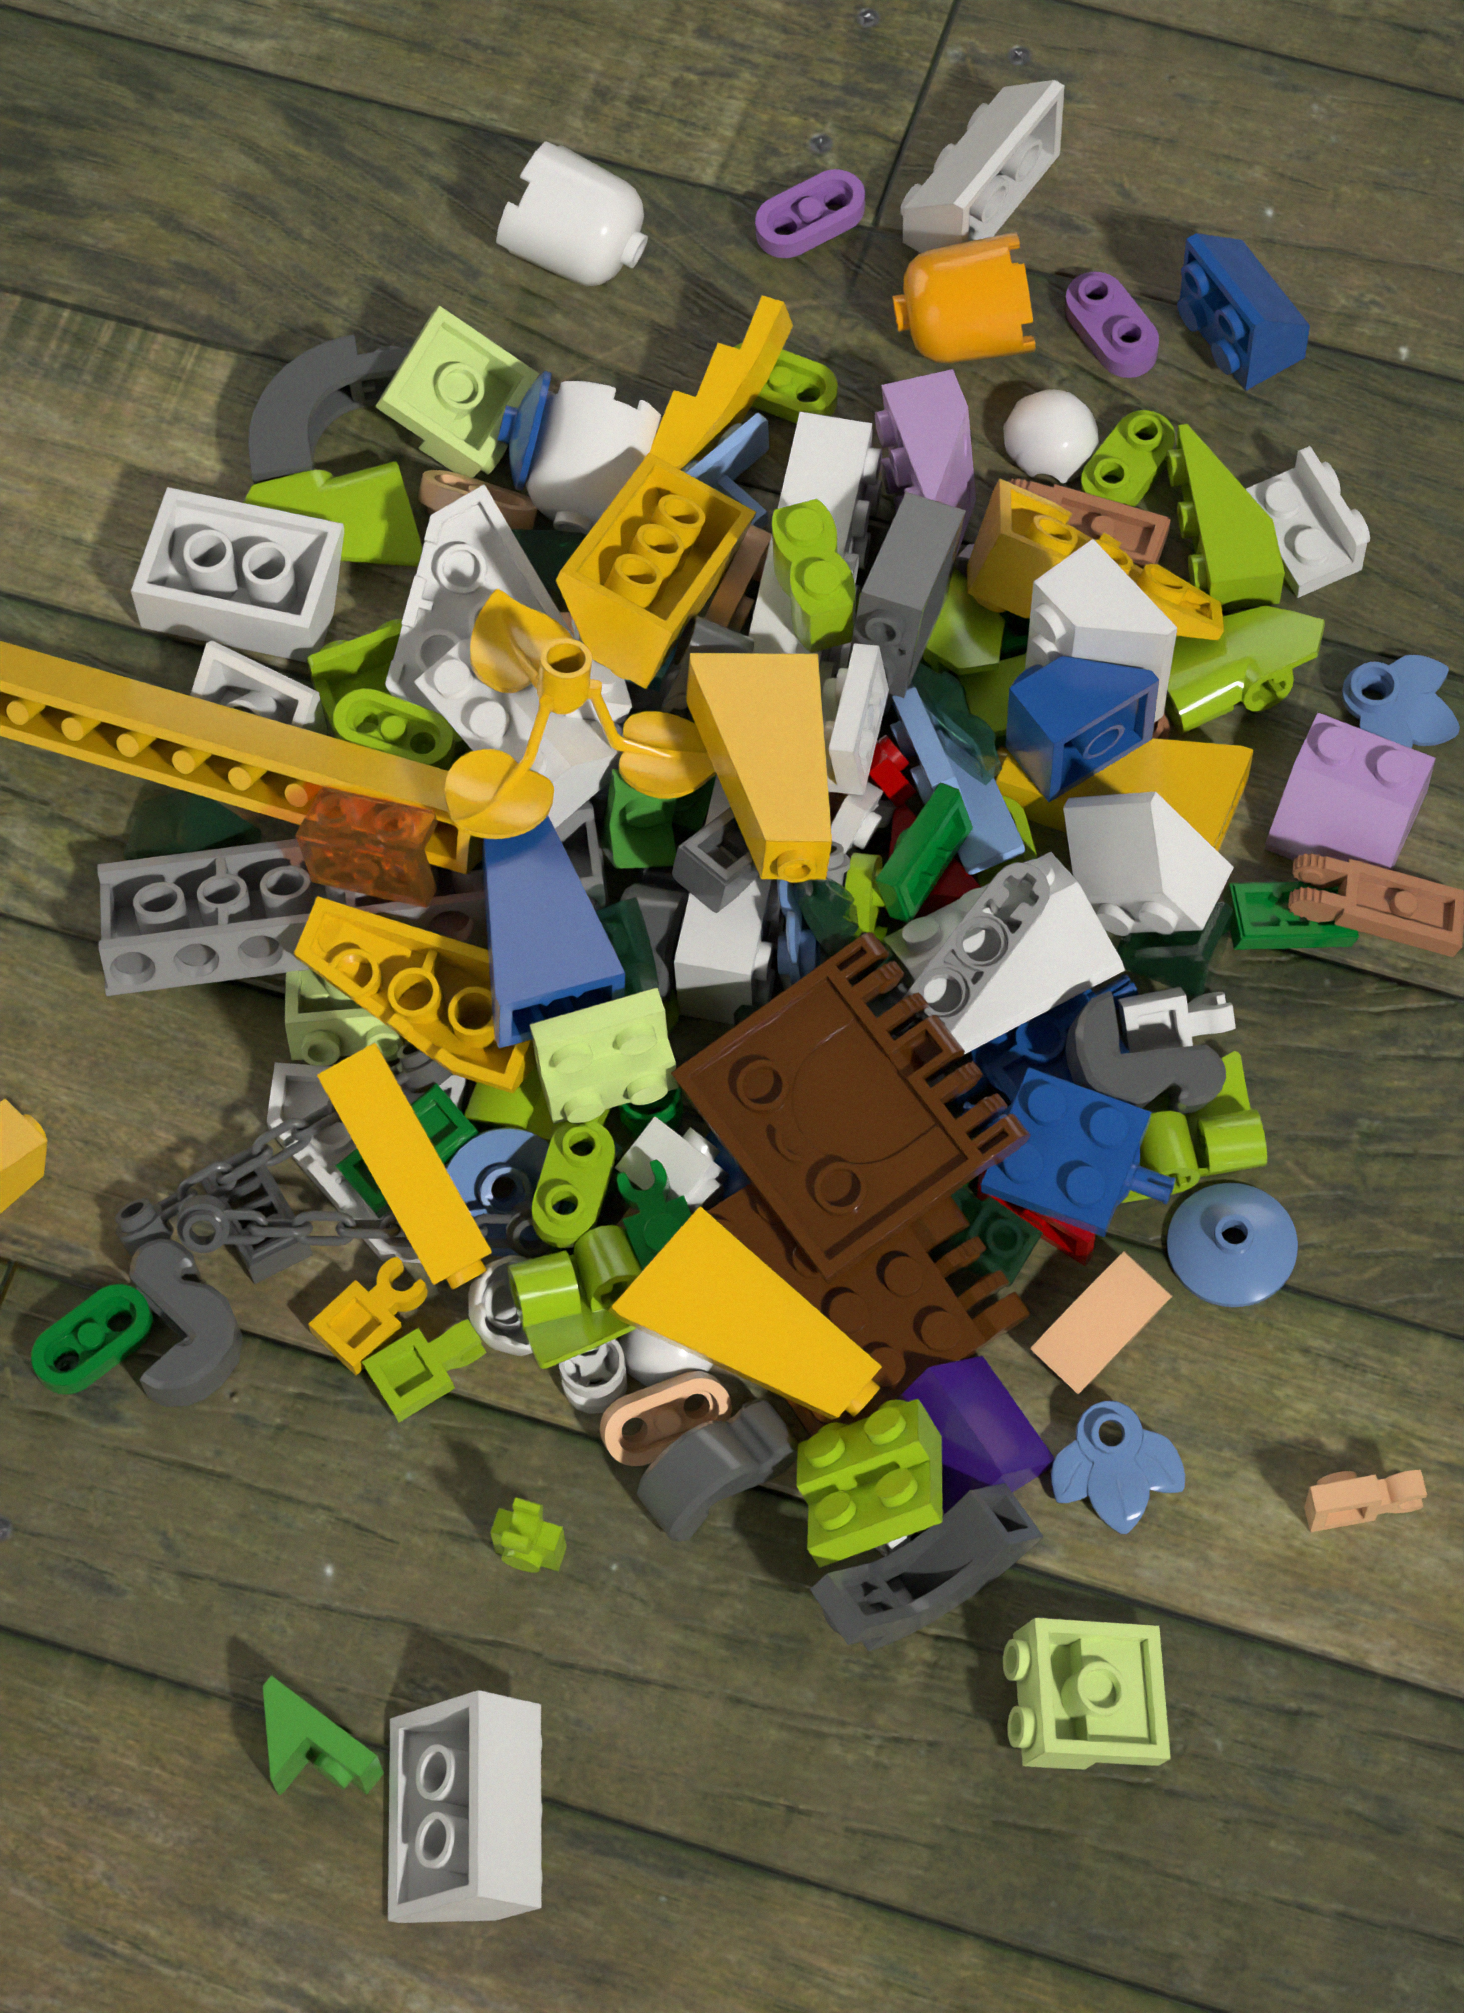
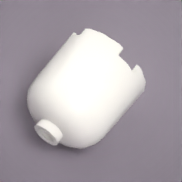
(574, 218)
(586, 452)

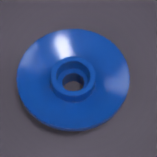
(521, 428)

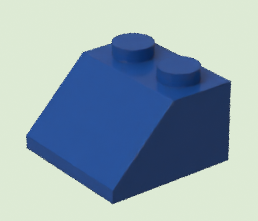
(1077, 719)

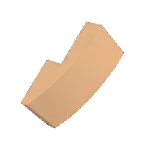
(1101, 1322)

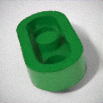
(88, 1336)

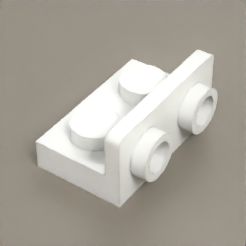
(1313, 524)
(852, 719)

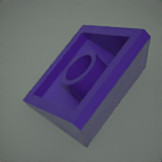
(980, 1428)

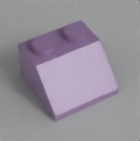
(1350, 796)

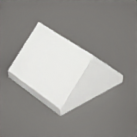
(256, 689)

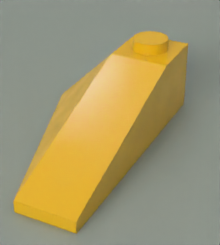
(1030, 535)
(418, 986)

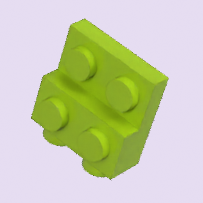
(870, 1480)

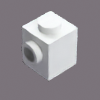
(686, 1162)

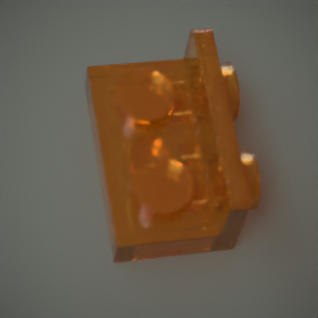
(369, 846)

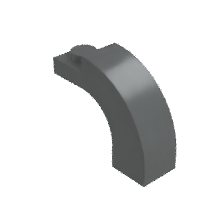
(309, 398)
(931, 1573)

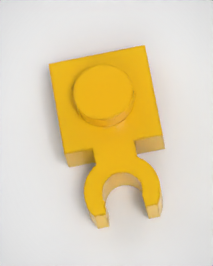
(364, 1321)

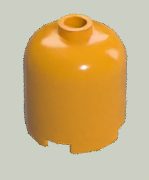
(966, 301)

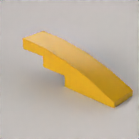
(728, 390)

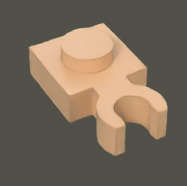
(1348, 1500)

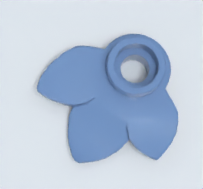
(1409, 705)
(799, 950)
(1116, 1476)

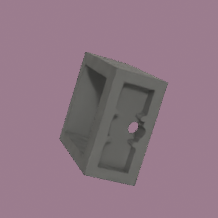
(908, 586)

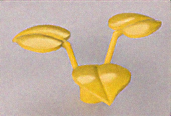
(520, 646)

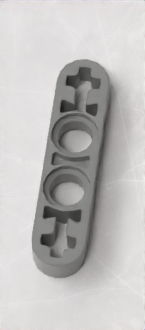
(973, 975)

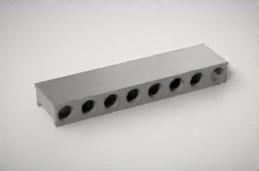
(247, 905)

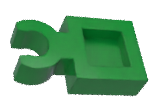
(657, 1218)

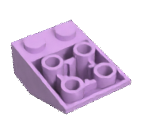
(927, 442)

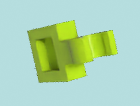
(415, 1371)
(526, 1539)

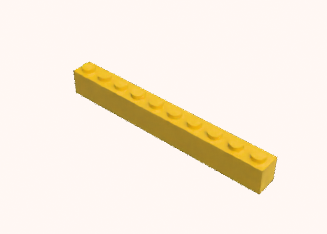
(210, 747)

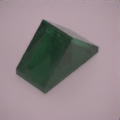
(186, 824)
(1181, 957)

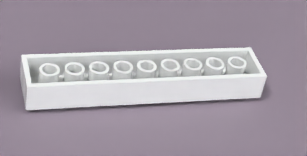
(729, 954)

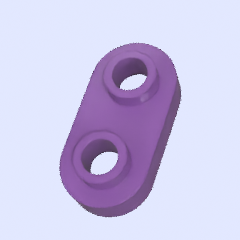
(806, 213)
(1109, 319)

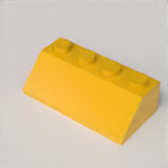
(650, 567)

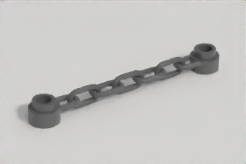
(216, 1212)
(147, 1222)

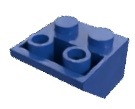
(1239, 310)

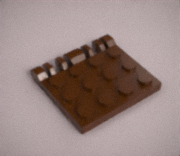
(841, 1115)
(888, 1301)

